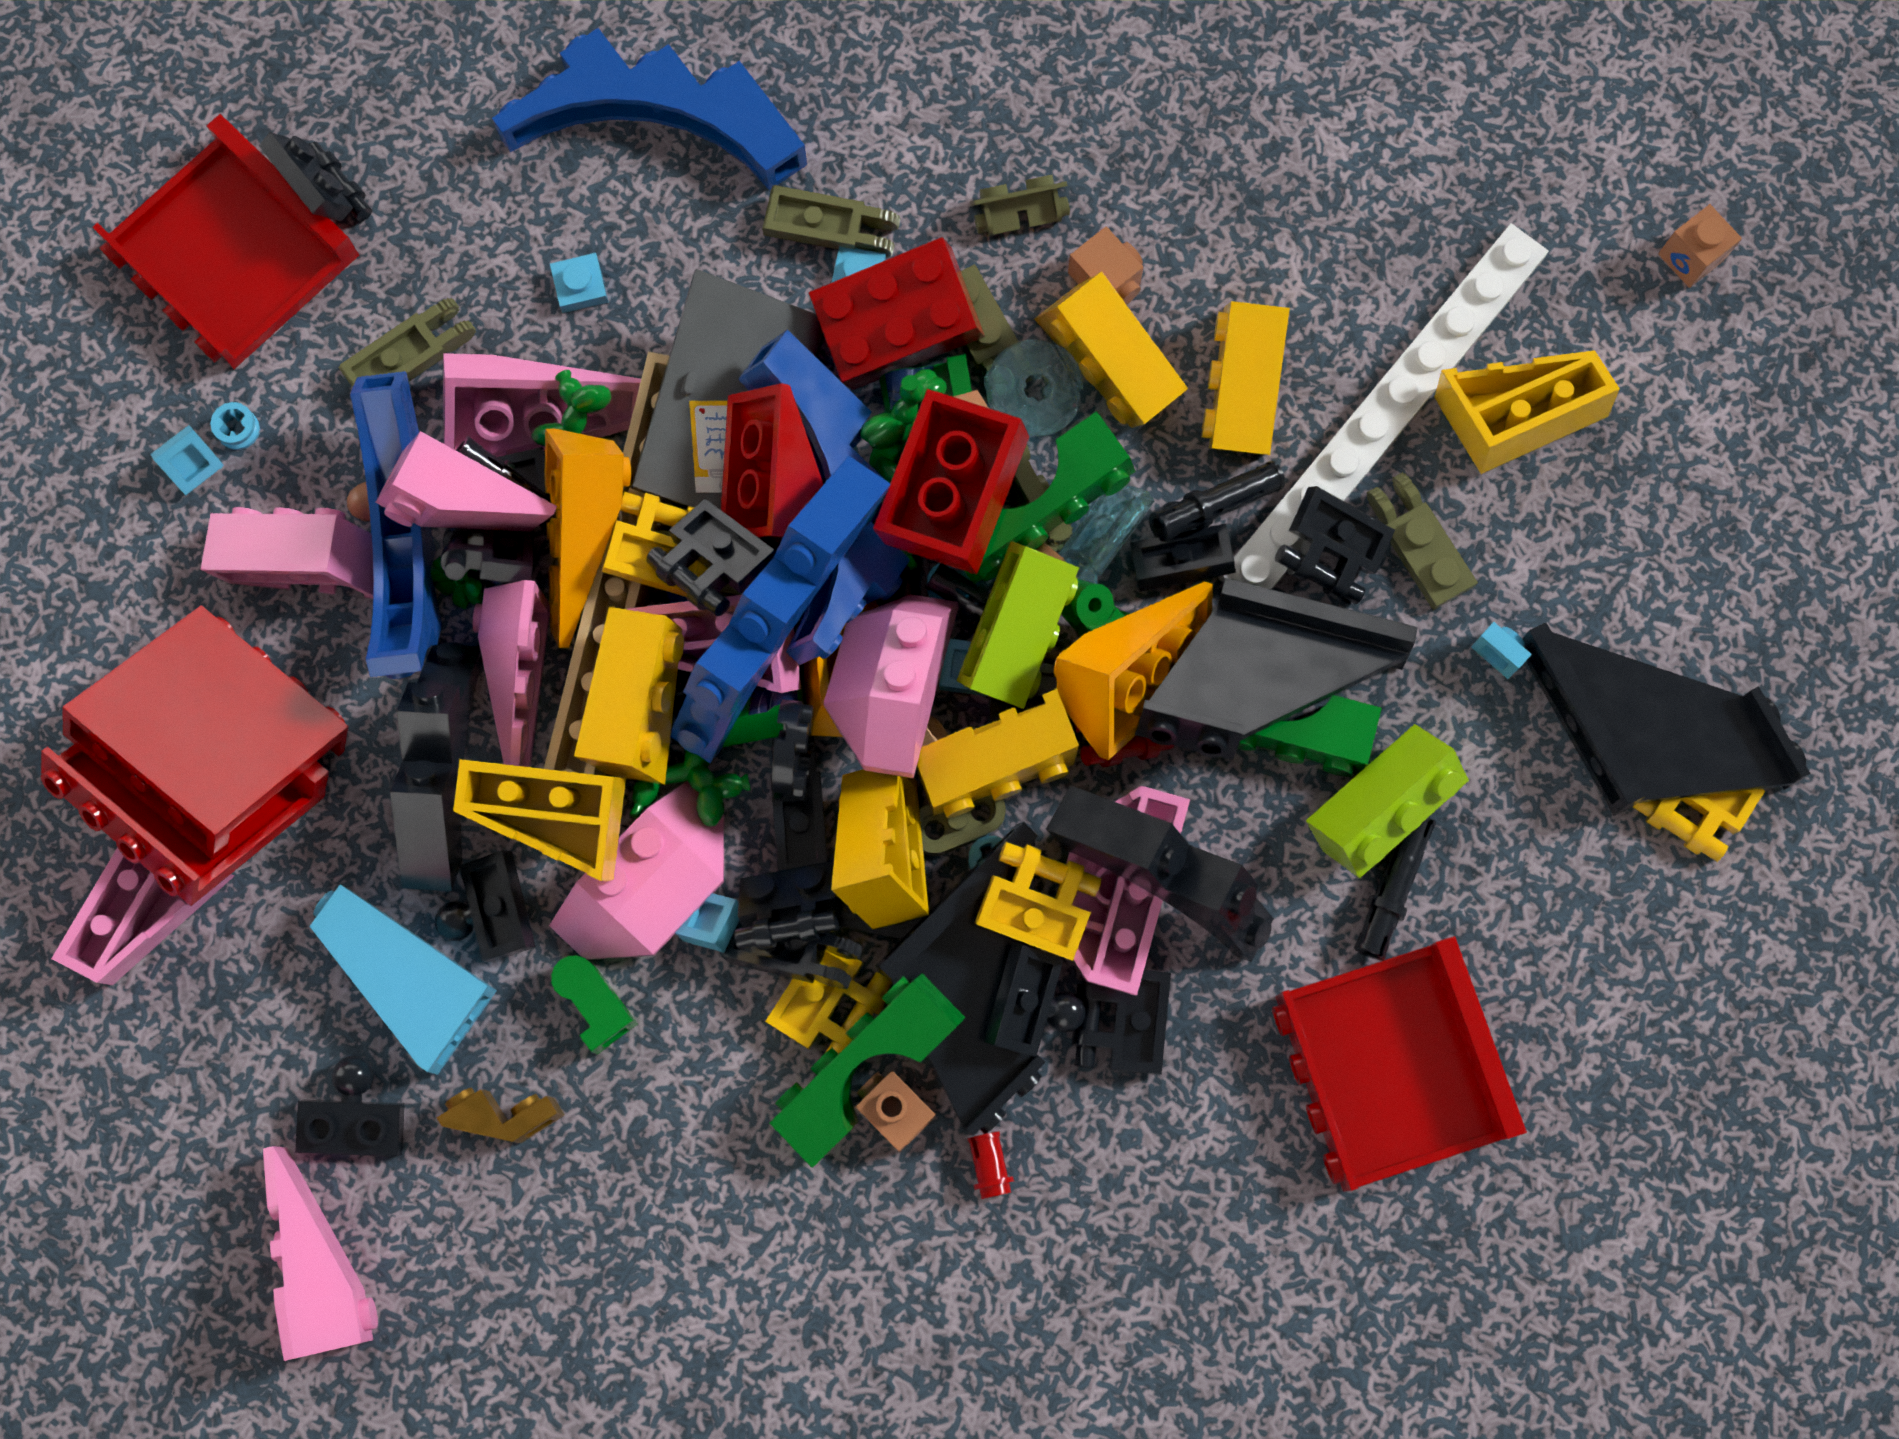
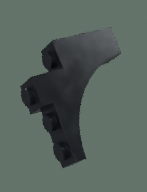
(432, 741)
(1160, 860)

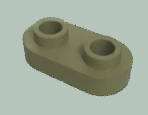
(961, 829)

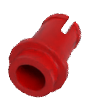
(989, 1165)

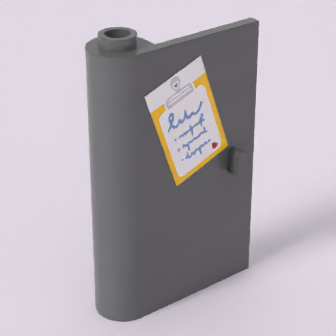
(712, 347)

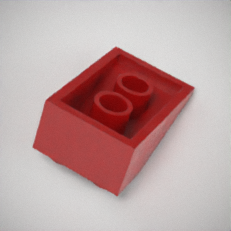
(767, 462)

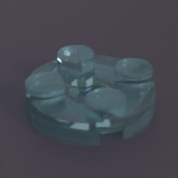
(1042, 361)

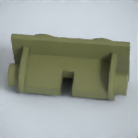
(1038, 201)

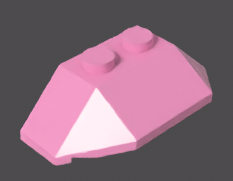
(889, 680)
(660, 879)
(1122, 913)

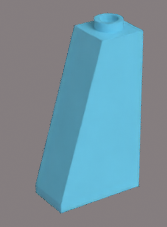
(407, 981)

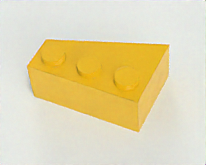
(1112, 350)
(1246, 377)
(1524, 406)
(632, 696)
(998, 757)
(550, 810)
(880, 849)

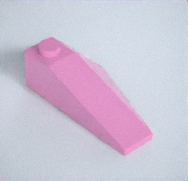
(507, 398)
(512, 645)
(321, 1294)

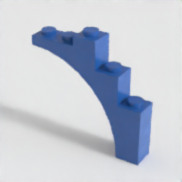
(659, 90)
(833, 428)
(404, 596)
(773, 606)

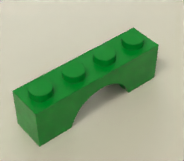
(1088, 466)
(1335, 735)
(823, 1111)

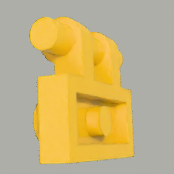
(632, 543)
(1723, 809)
(1032, 916)
(807, 1006)

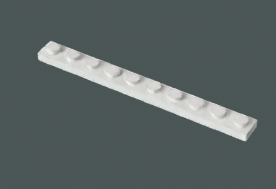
(1396, 398)

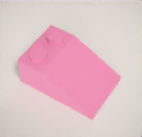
(449, 490)

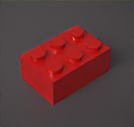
(896, 313)
(952, 481)

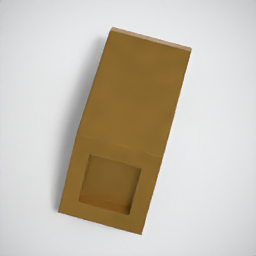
(481, 1115)

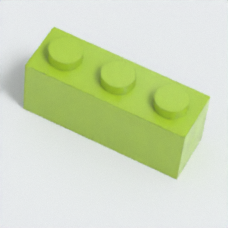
(1018, 625)
(1387, 800)

